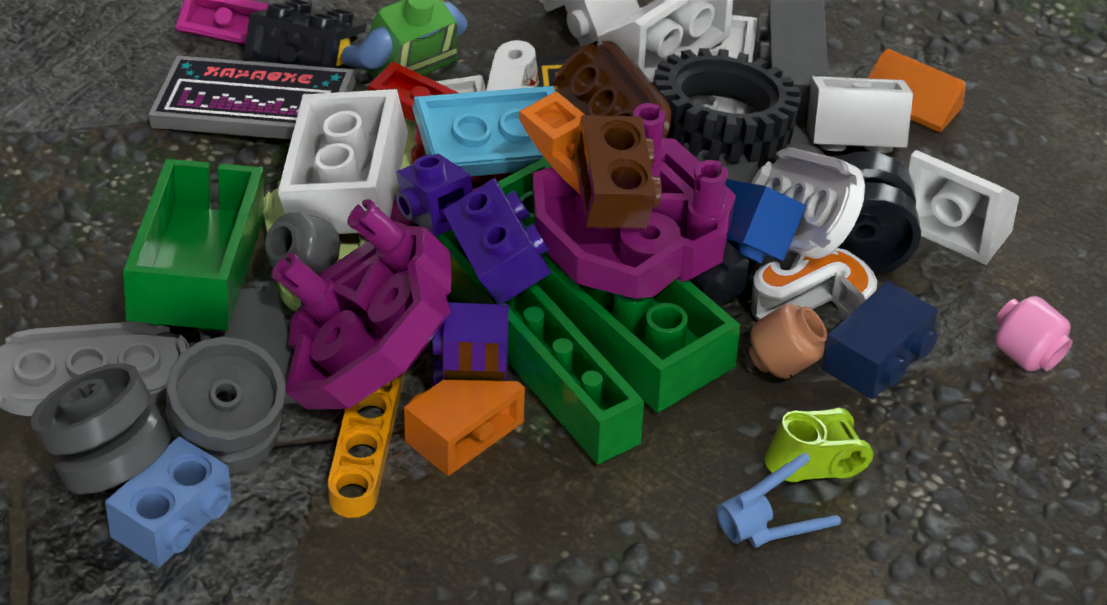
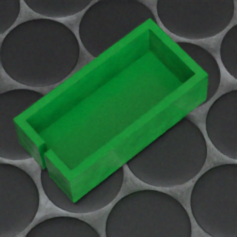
(190, 256)

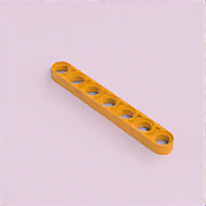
(364, 470)

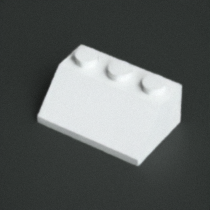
(669, 28)

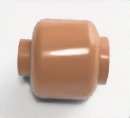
(787, 340)

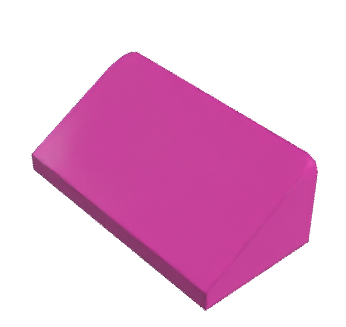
(218, 18)

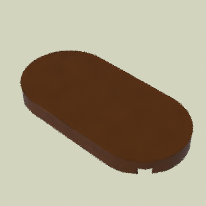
(607, 83)

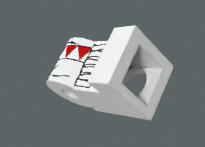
(513, 67)

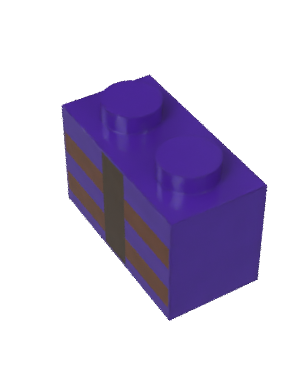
(473, 343)

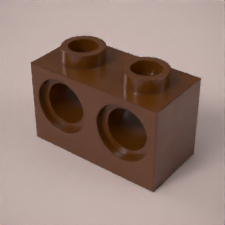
(616, 172)

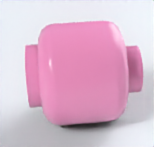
(1033, 333)

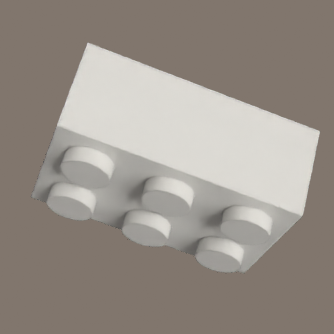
(343, 154)

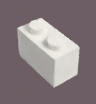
(859, 113)

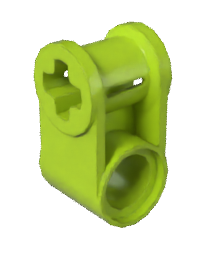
(827, 440)

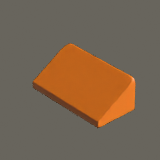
(935, 93)

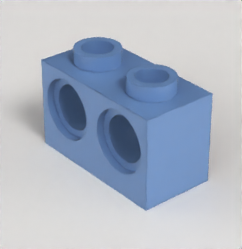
(169, 502)

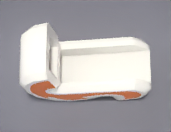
(813, 283)

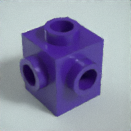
(429, 188)

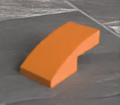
(553, 129)

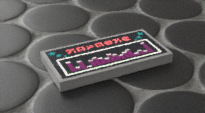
(240, 95)

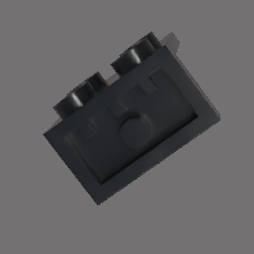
(298, 34)

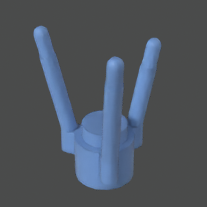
(748, 512)

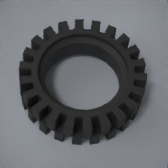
(735, 79)

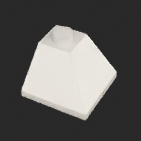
(961, 208)

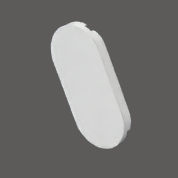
(827, 187)

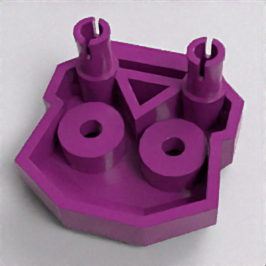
(681, 236)
(365, 312)

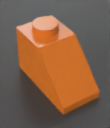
(462, 419)

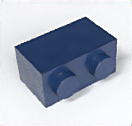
(880, 340)

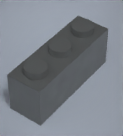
(795, 43)

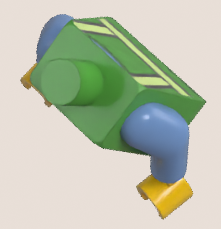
(408, 33)

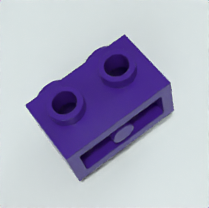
(497, 241)

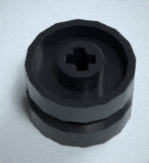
(888, 221)

